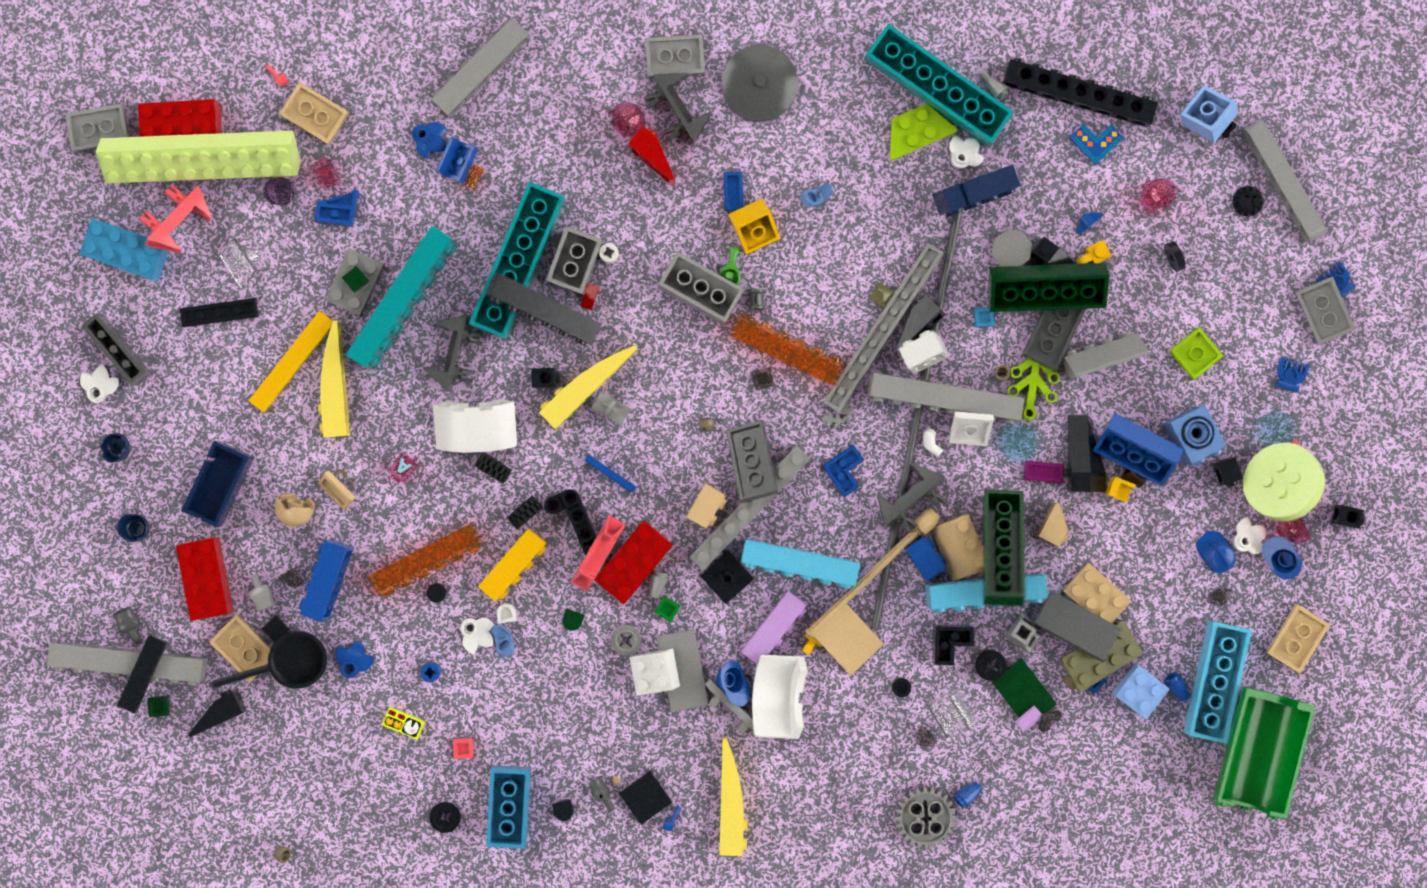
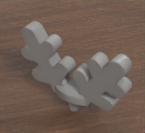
(847, 410)

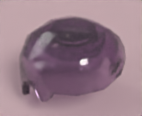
(279, 191)

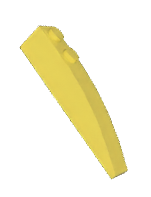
(333, 387)
(572, 396)
(732, 815)

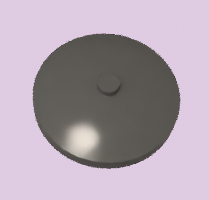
(759, 83)

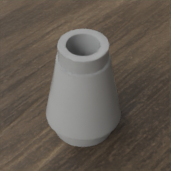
(658, 580)

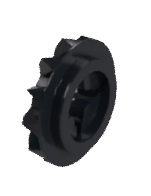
(1239, 199)
(1000, 664)
(436, 814)

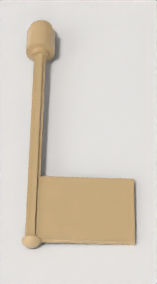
(840, 627)

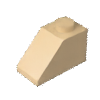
(1054, 526)

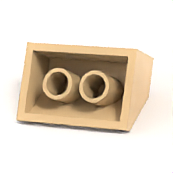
(959, 547)

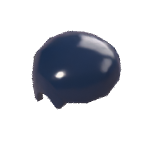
(113, 442)
(127, 529)

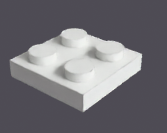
(971, 428)

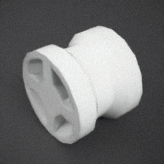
(609, 256)

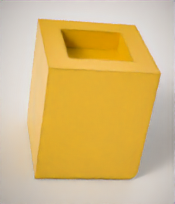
(1119, 489)

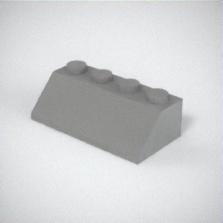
(700, 288)
(1104, 355)

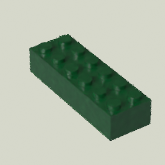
(1048, 287)
(1003, 548)

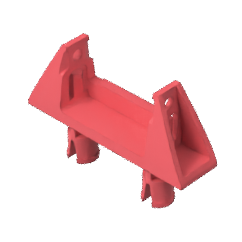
(160, 230)
(598, 553)

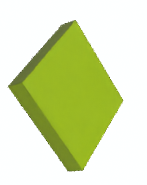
(1196, 353)

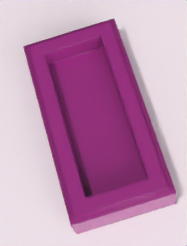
(1043, 472)

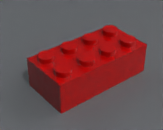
(180, 118)
(633, 562)
(204, 578)

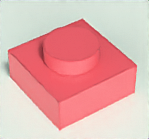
(463, 748)

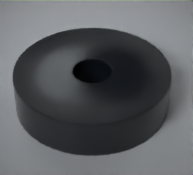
(1175, 256)

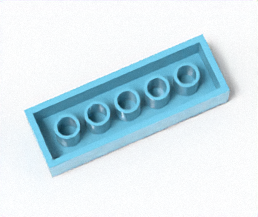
(800, 562)
(970, 593)
(1217, 682)

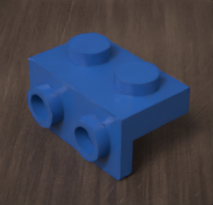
(457, 160)

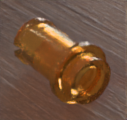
(474, 176)

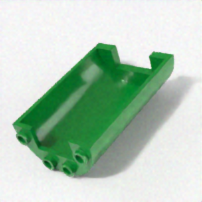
(1264, 752)

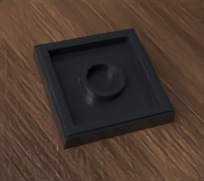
(645, 797)

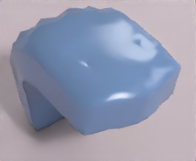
(816, 196)
(503, 641)

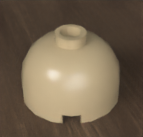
(293, 511)

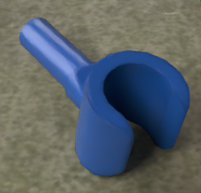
(669, 824)

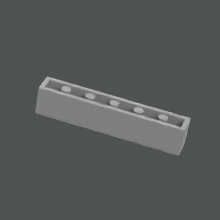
(481, 67)

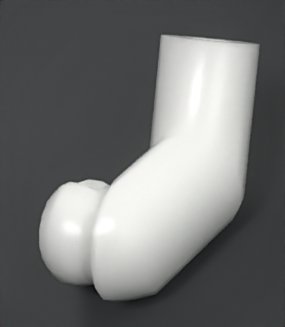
(929, 442)

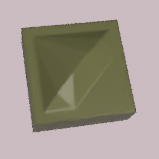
(882, 295)

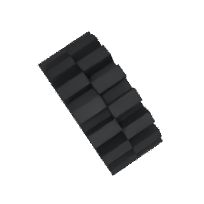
(493, 467)
(524, 512)

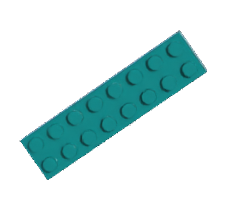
(938, 85)
(519, 255)
(402, 298)

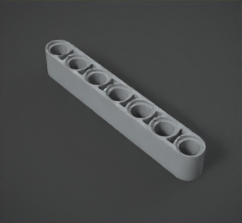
(1285, 180)

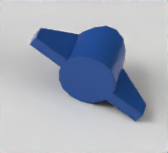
(1087, 220)

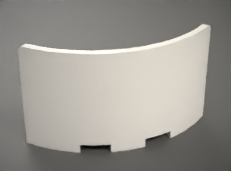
(475, 428)
(776, 696)

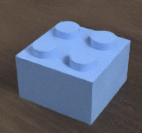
(1209, 113)
(1140, 691)

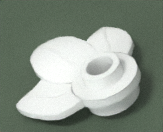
(966, 150)
(100, 381)
(1252, 536)
(479, 635)

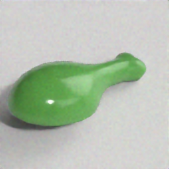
(730, 270)

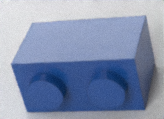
(925, 558)

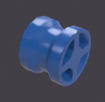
(434, 671)

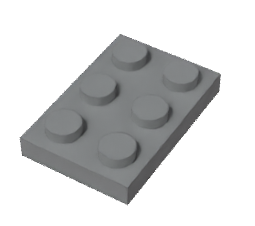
(675, 55)
(90, 125)
(340, 292)
(1325, 310)

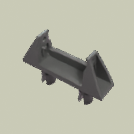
(666, 92)
(460, 335)
(926, 488)

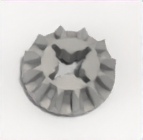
(625, 649)

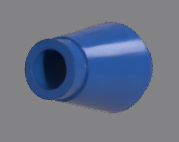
(1177, 686)
(966, 795)

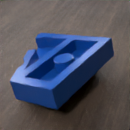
(338, 210)

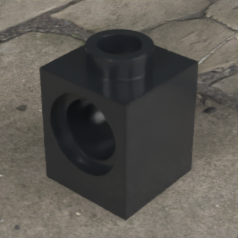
(536, 374)
(1228, 471)
(1340, 513)

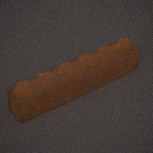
(787, 350)
(425, 559)

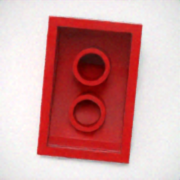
(648, 149)

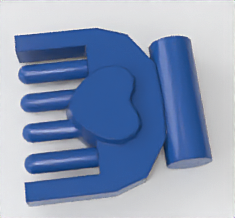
(1341, 280)
(1291, 376)

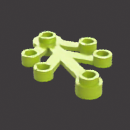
(1033, 381)

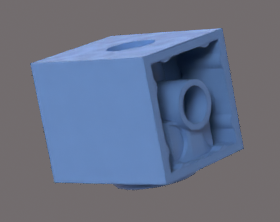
(1206, 439)

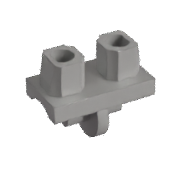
(611, 408)

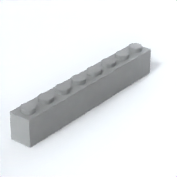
(943, 396)
(747, 511)
(122, 661)

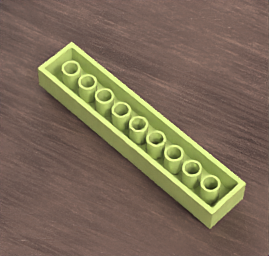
(198, 156)

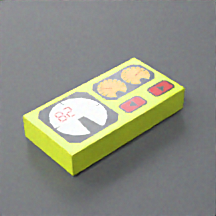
(403, 723)

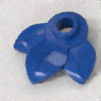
(432, 140)
(353, 656)

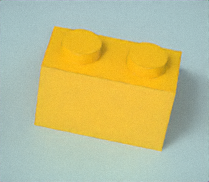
(754, 226)

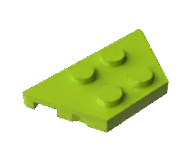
(916, 130)

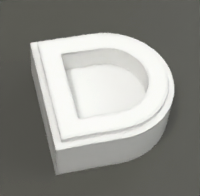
(506, 613)

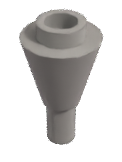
(997, 88)

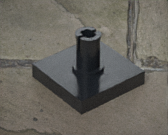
(727, 577)

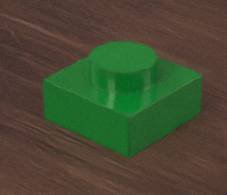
(667, 608)

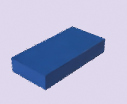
(733, 190)

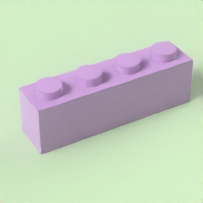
(774, 627)

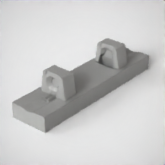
(739, 711)

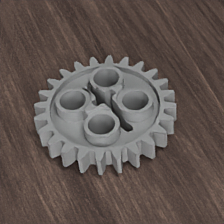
(942, 816)

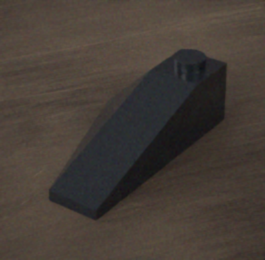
(1084, 465)

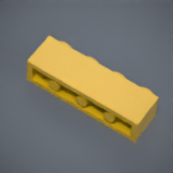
(512, 565)

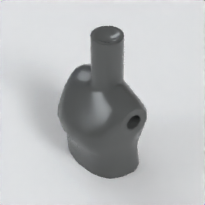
(128, 622)
(601, 792)

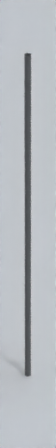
(916, 421)

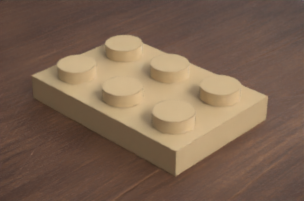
(314, 113)
(1096, 593)
(1297, 638)
(241, 646)

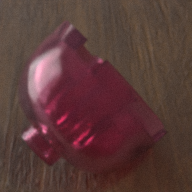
(627, 118)
(1157, 194)
(1294, 531)

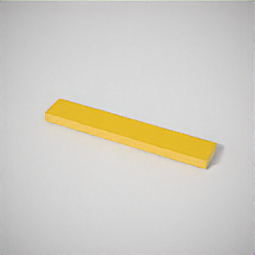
(291, 362)

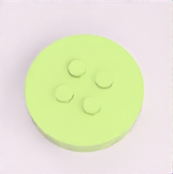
(1283, 482)

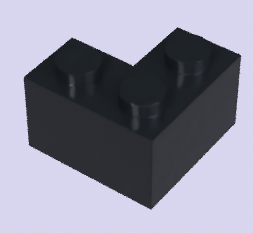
(946, 638)

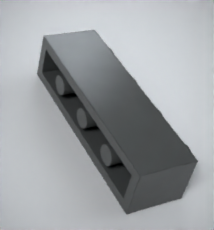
(116, 349)

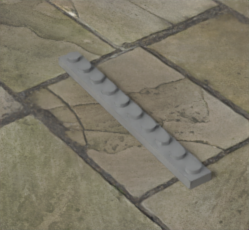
(883, 328)

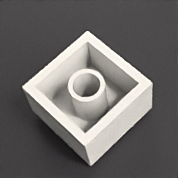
(923, 351)
(654, 672)

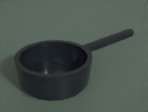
(294, 661)

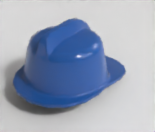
(1216, 552)
(1282, 557)
(733, 683)

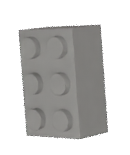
(574, 261)

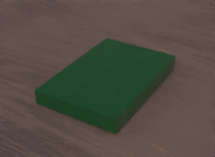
(1023, 689)

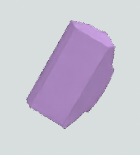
(1029, 718)

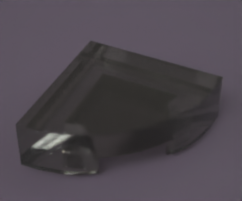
(292, 578)
(1219, 597)
(1048, 719)
(924, 737)

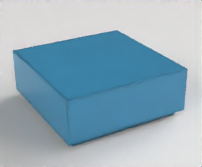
(983, 317)

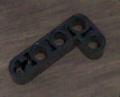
(571, 508)

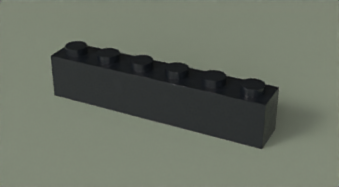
(543, 308)

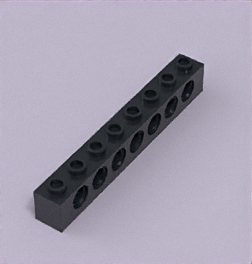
(1146, 105)

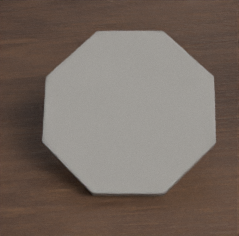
(1011, 248)

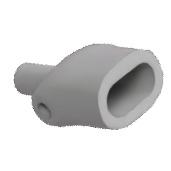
(261, 594)

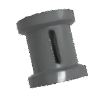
(756, 299)

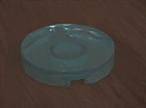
(1268, 431)
(1018, 442)

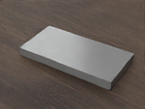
(692, 685)

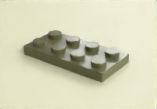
(1087, 670)

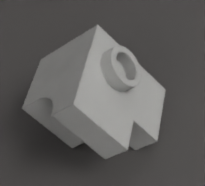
(1023, 633)

